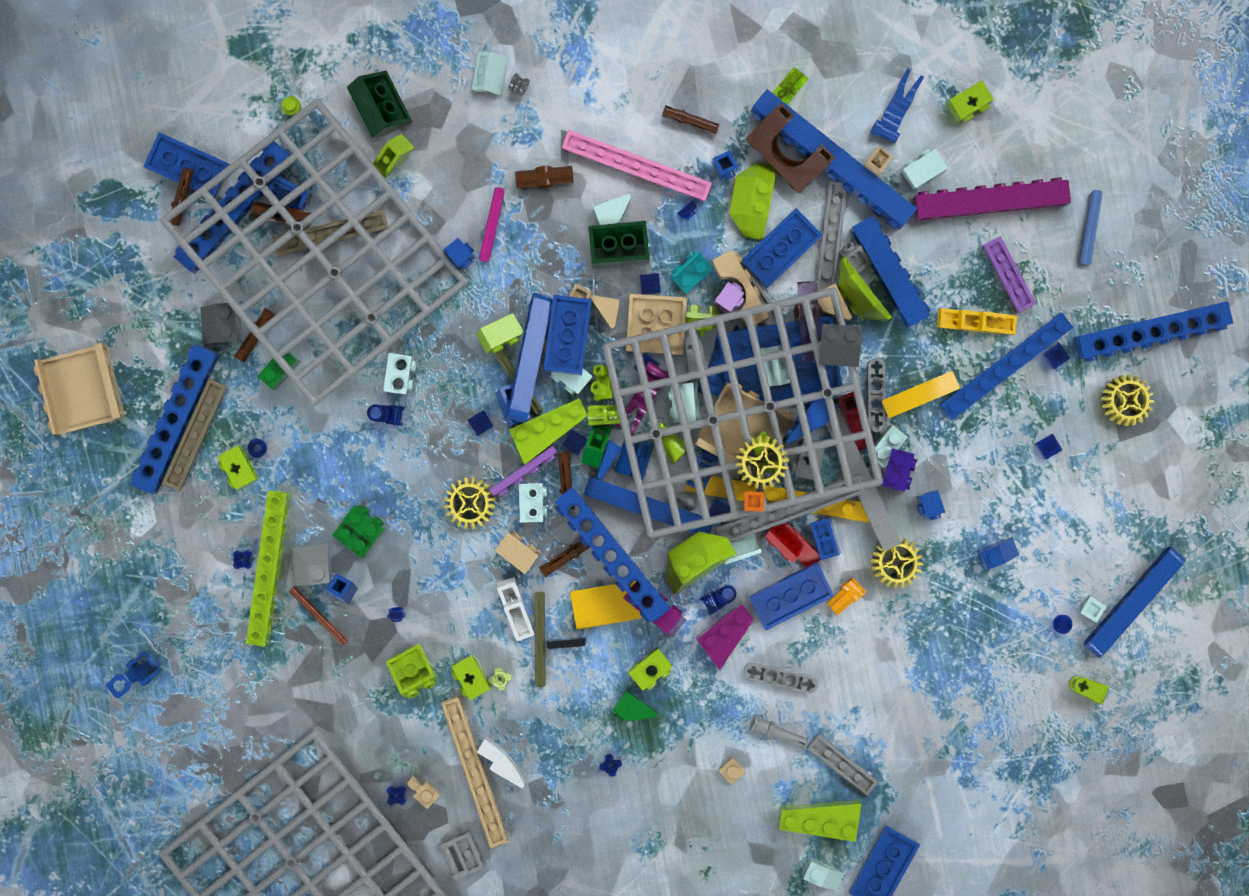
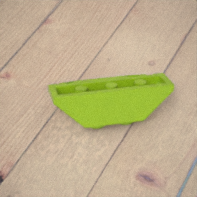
(752, 199)
(858, 294)
(696, 559)

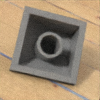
(312, 565)

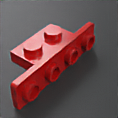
(792, 544)

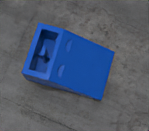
(817, 417)

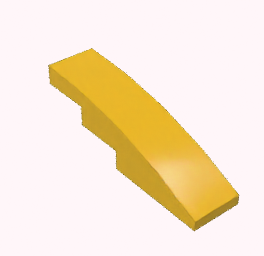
(977, 321)
(920, 394)

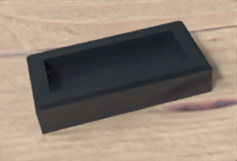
(566, 642)

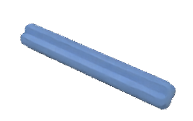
(1091, 227)

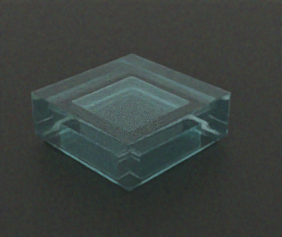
(829, 469)

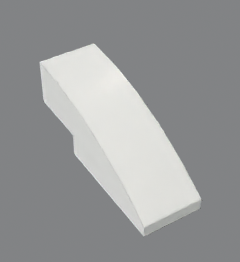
(515, 608)
(502, 762)

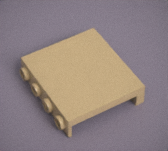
(79, 389)
(731, 430)

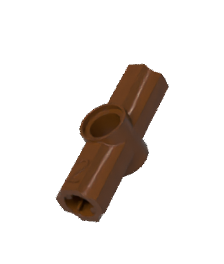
(544, 177)
(259, 208)

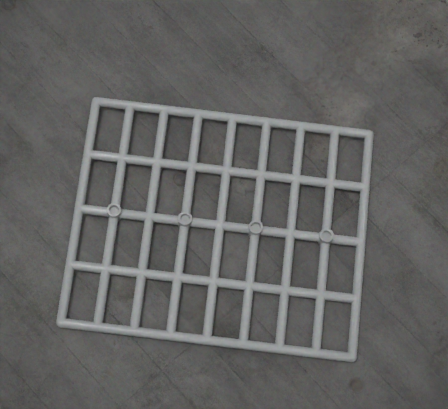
(297, 229)
(741, 413)
(292, 861)

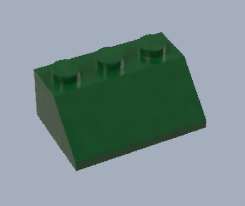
(379, 103)
(619, 244)

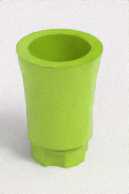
(673, 446)

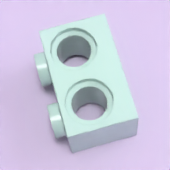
(394, 373)

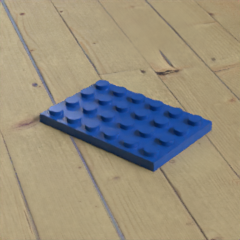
(769, 337)

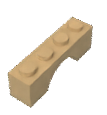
(729, 267)

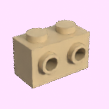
(517, 552)

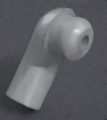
(686, 499)

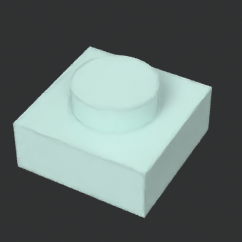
(1092, 609)

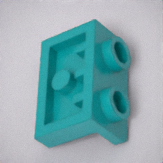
(691, 272)

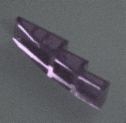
(805, 288)

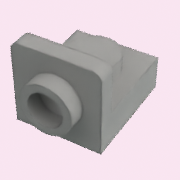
(856, 256)

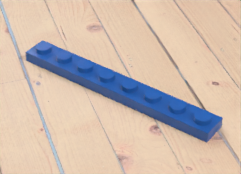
(1006, 366)

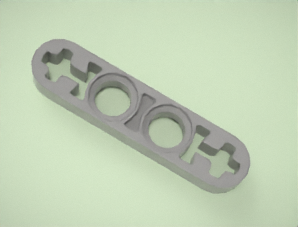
(879, 395)
(780, 679)

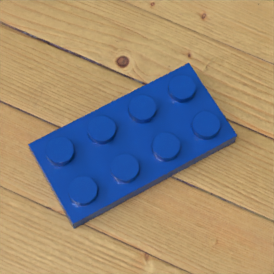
(170, 155)
(781, 248)
(567, 335)
(791, 596)
(885, 864)

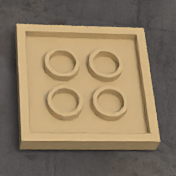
(654, 313)

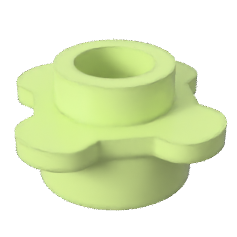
(505, 678)

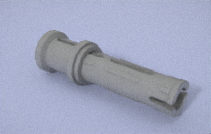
(769, 729)

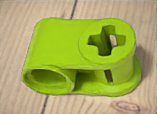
(1091, 689)

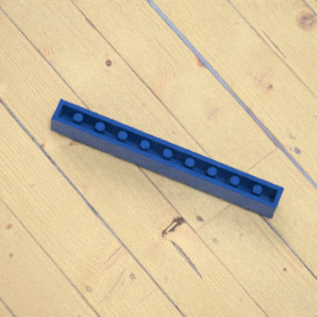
(843, 168)

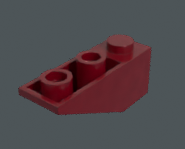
(849, 411)

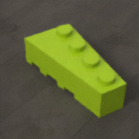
(543, 431)
(822, 819)

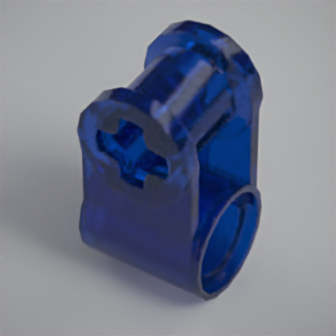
(388, 414)
(717, 599)

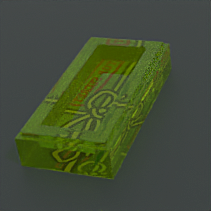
(790, 85)

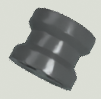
(518, 84)

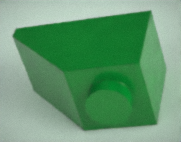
(596, 445)
(632, 708)

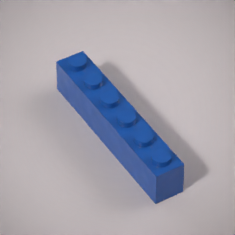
(890, 272)

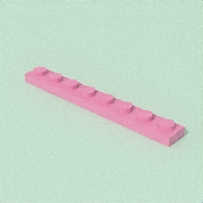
(636, 165)

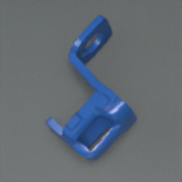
(136, 673)

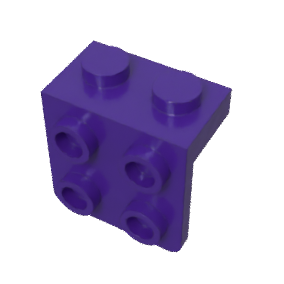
(898, 470)

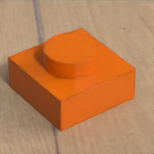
(753, 500)

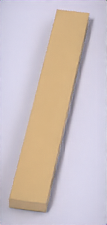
(474, 772)

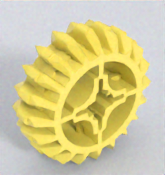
(1132, 394)
(758, 479)
(458, 491)
(898, 570)

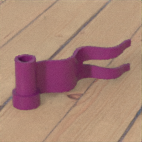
(653, 373)

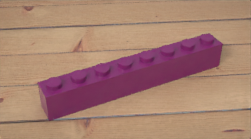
(992, 200)

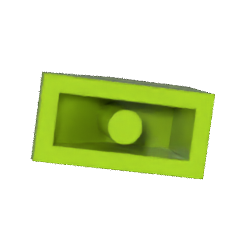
(393, 155)

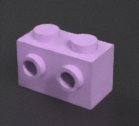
(729, 298)

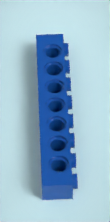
(221, 232)
(1220, 316)
(184, 413)
(572, 498)

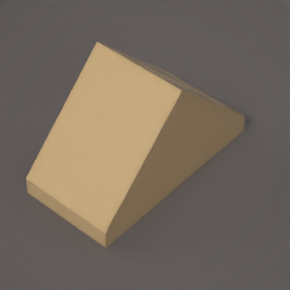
(878, 161)
(607, 308)

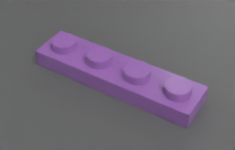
(1009, 274)
(517, 477)

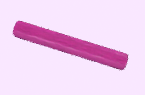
(491, 225)

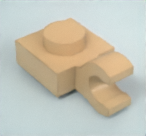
(425, 793)

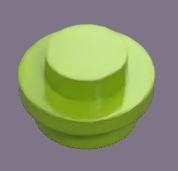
(291, 105)

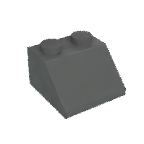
(220, 324)
(840, 345)

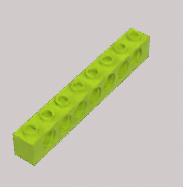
(268, 568)

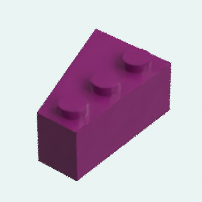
(670, 621)
(724, 634)

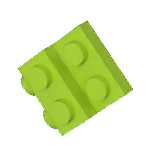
(412, 671)

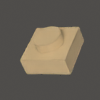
(732, 770)

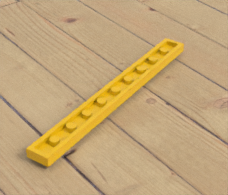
(845, 509)

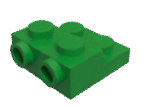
(359, 530)

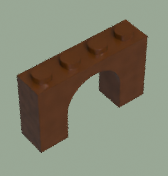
(765, 141)

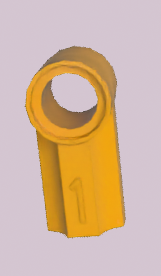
(850, 592)

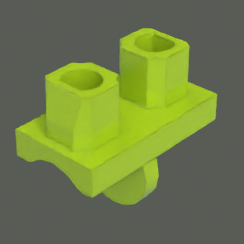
(694, 315)
(602, 386)
(603, 414)

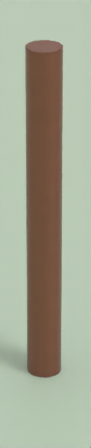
(318, 616)

